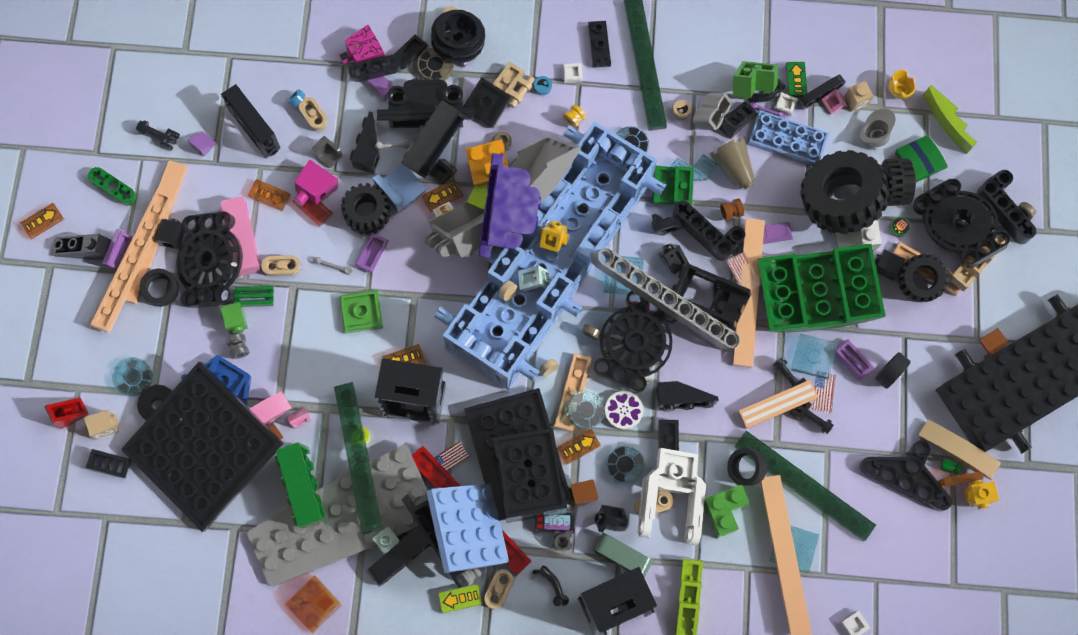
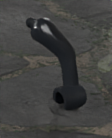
(756, 97)
(548, 574)

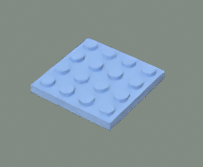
(467, 527)

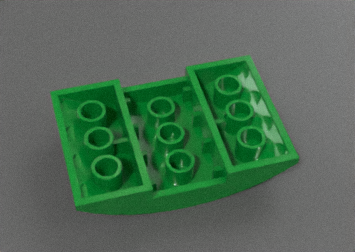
(821, 289)

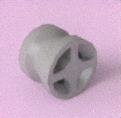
(471, 574)

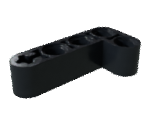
(1009, 208)
(706, 227)
(398, 557)

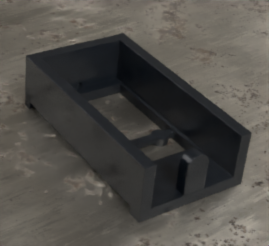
(250, 121)
(735, 304)

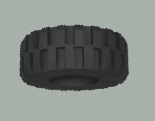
(840, 170)

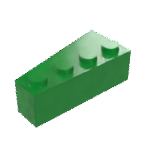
(300, 485)

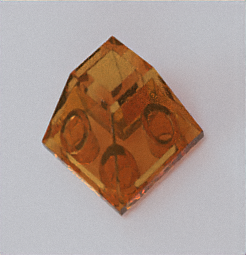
(313, 604)

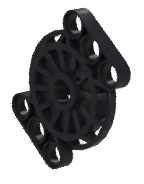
(963, 236)
(202, 246)
(632, 359)

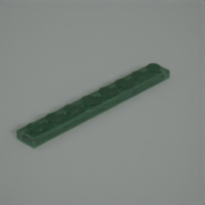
(645, 65)
(358, 458)
(809, 488)

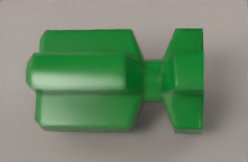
(949, 466)

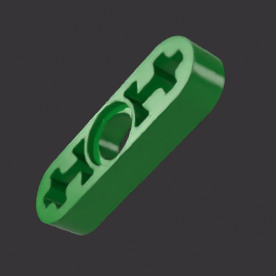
(108, 178)

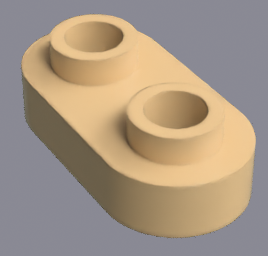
(313, 115)
(281, 265)
(659, 506)
(498, 589)

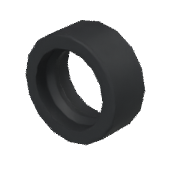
(152, 275)
(892, 370)
(760, 468)

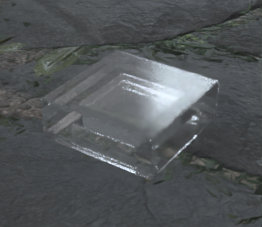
(408, 407)

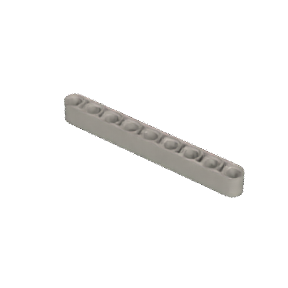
(657, 299)

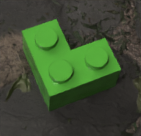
(754, 77)
(720, 508)

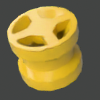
(574, 116)

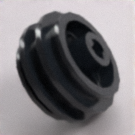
(456, 44)

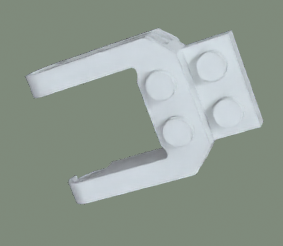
(674, 474)

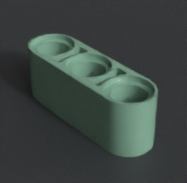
(621, 554)

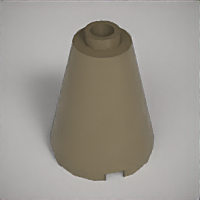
(735, 162)

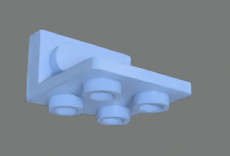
(400, 187)

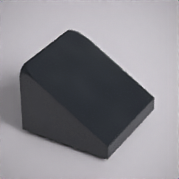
(443, 171)

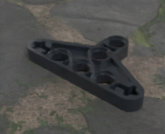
(920, 479)

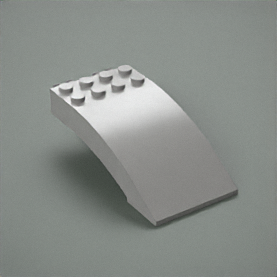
(461, 227)

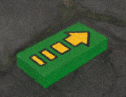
(796, 79)

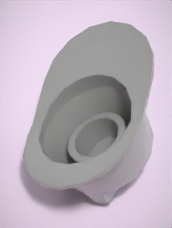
(878, 128)

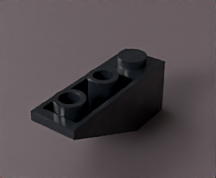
(365, 155)
(82, 246)
(678, 395)

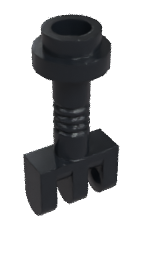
(143, 127)
(780, 365)
(804, 411)

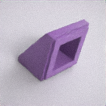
(202, 143)

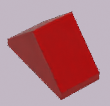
(66, 412)

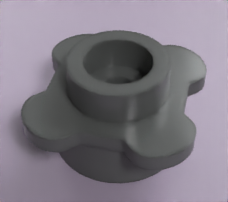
(558, 545)

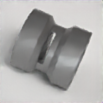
(237, 346)

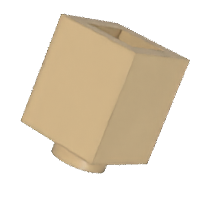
(858, 96)
(101, 424)

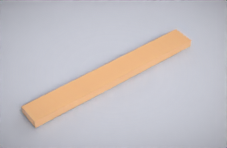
(170, 184)
(132, 261)
(746, 326)
(785, 556)

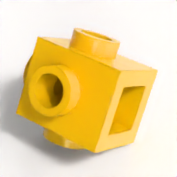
(553, 236)
(981, 494)

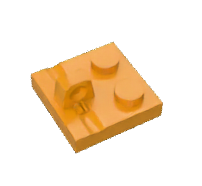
(480, 160)

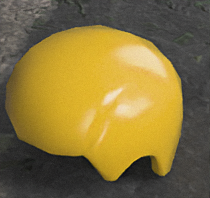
(901, 85)

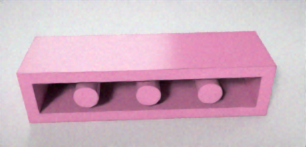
(244, 233)

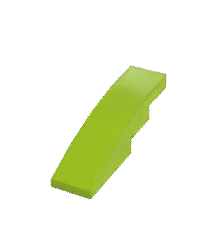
(945, 114)
(689, 597)

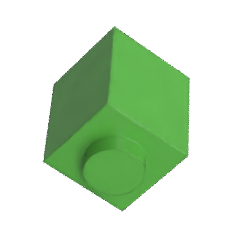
(234, 318)

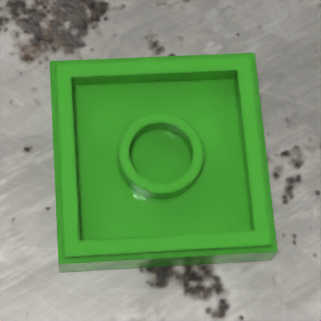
(361, 311)

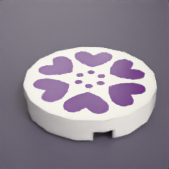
(623, 410)

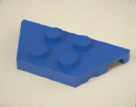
(232, 376)

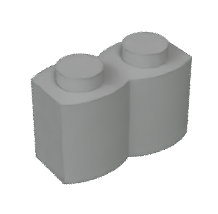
(712, 111)

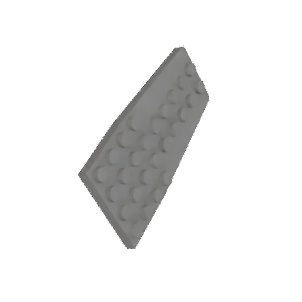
(293, 551)

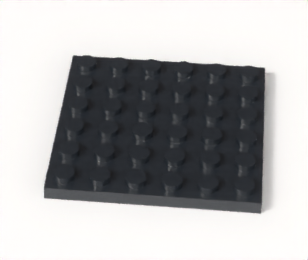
(202, 446)

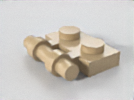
(509, 79)

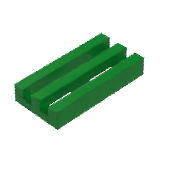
(238, 296)

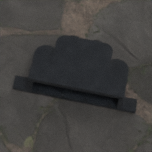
(417, 100)
(422, 515)

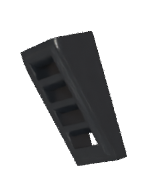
(729, 128)
(91, 460)

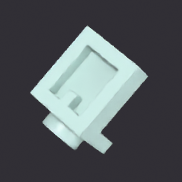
(533, 278)
(386, 540)

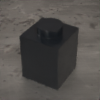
(170, 233)
(888, 264)

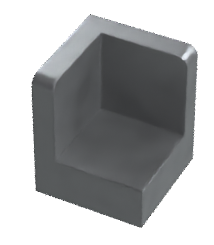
(326, 152)

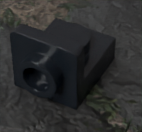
(666, 225)
(673, 257)
(610, 515)

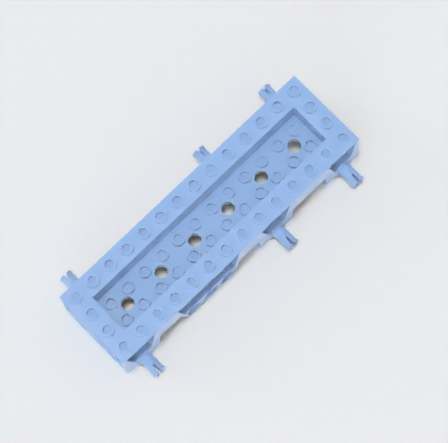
(526, 325)

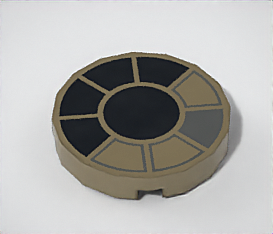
(433, 66)

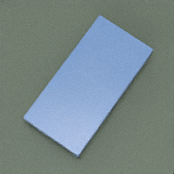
(788, 138)

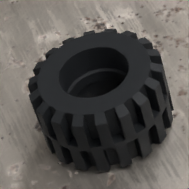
(900, 180)
(361, 195)
(935, 266)

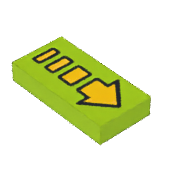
(460, 598)

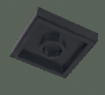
(488, 102)

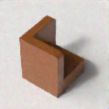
(993, 342)
(584, 492)

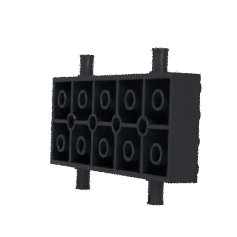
(1017, 383)

